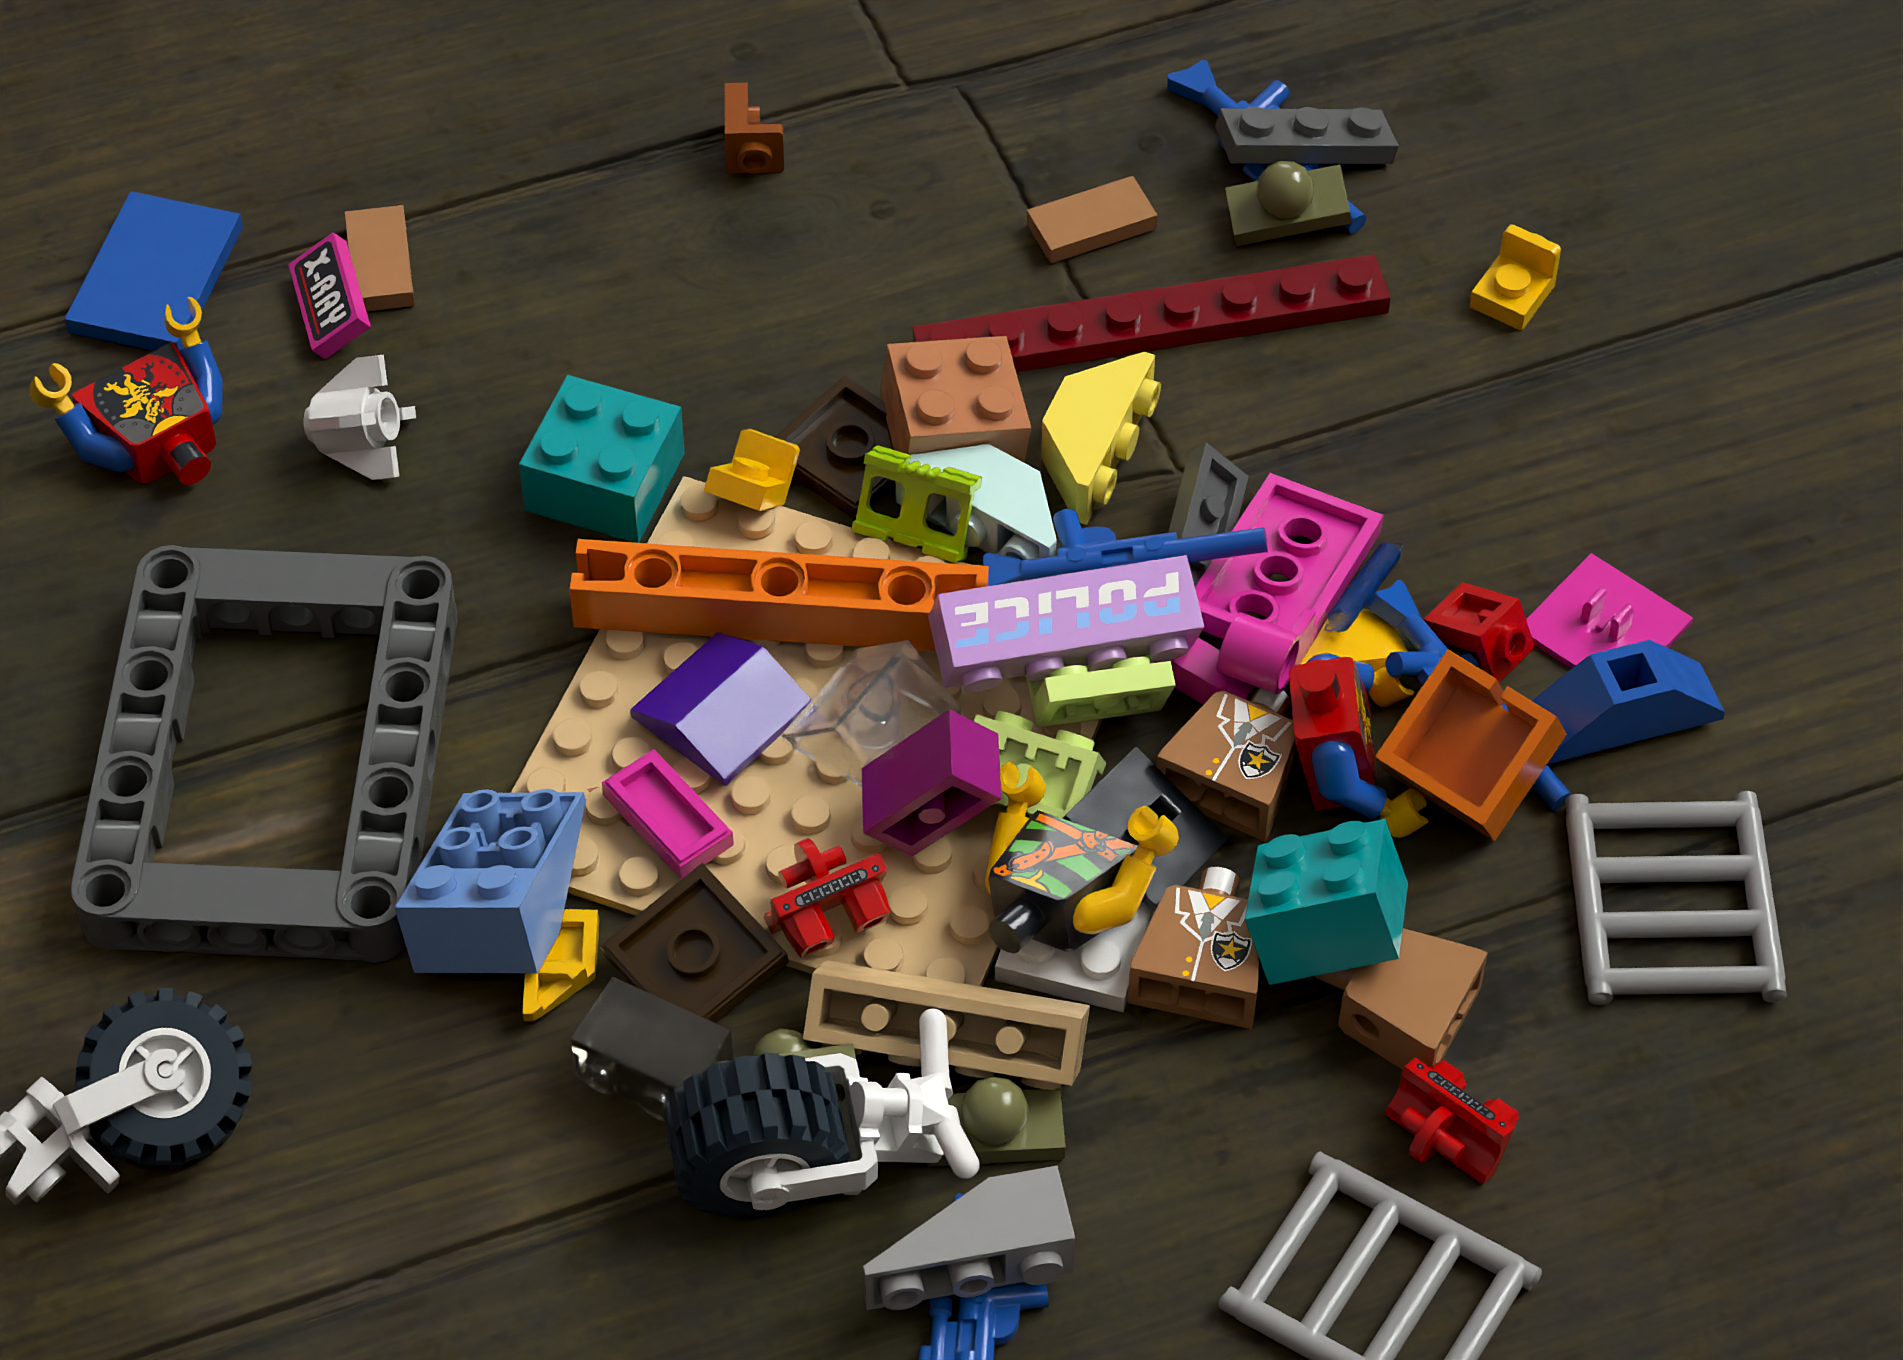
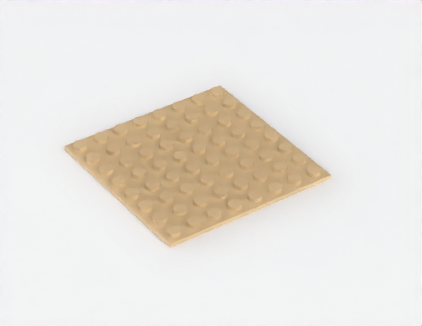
(782, 796)

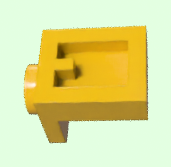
(1517, 278)
(758, 472)

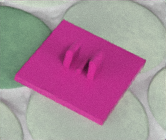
(1602, 611)

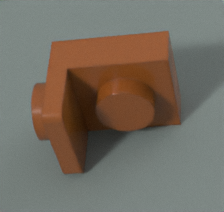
(748, 143)

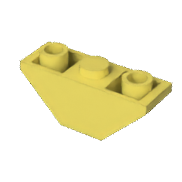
(1095, 426)

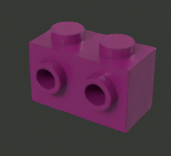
(931, 783)

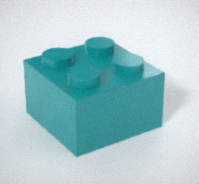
(602, 458)
(1327, 901)

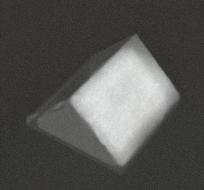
(869, 708)

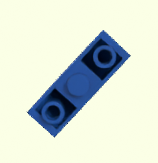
(1628, 698)

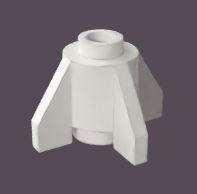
(355, 419)

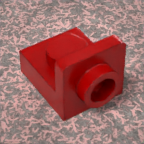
(1484, 624)

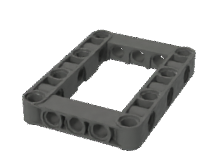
(261, 909)

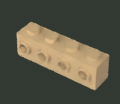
(985, 1026)

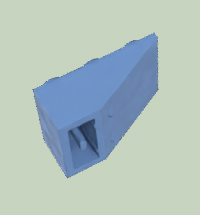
(493, 884)

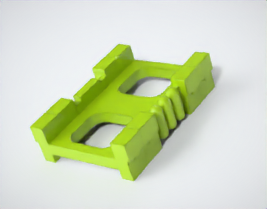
(918, 485)

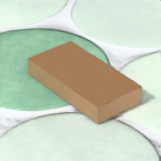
(1091, 219)
(381, 256)

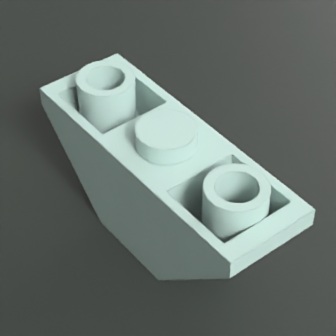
(1007, 511)

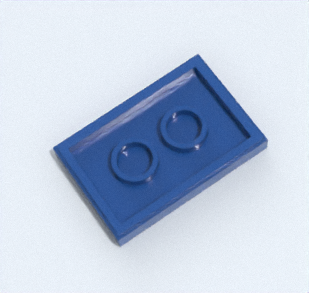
(150, 259)

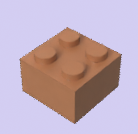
(954, 396)

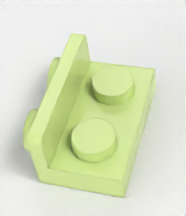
(1085, 695)
(1063, 762)

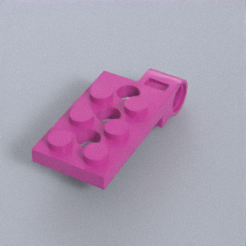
(1295, 609)

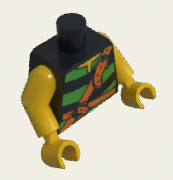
(1062, 878)

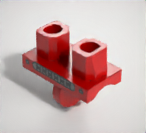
(801, 910)
(1449, 1120)

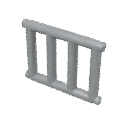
(1598, 926)
(1389, 1208)

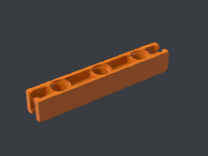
(761, 593)

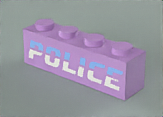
(1065, 622)

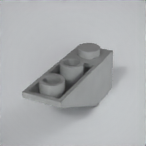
(989, 1238)

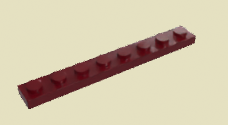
(1179, 314)

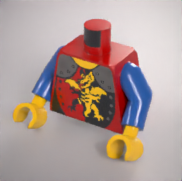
(149, 413)
(1337, 738)

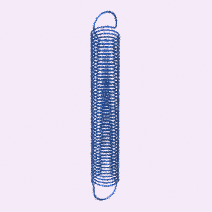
(1354, 607)

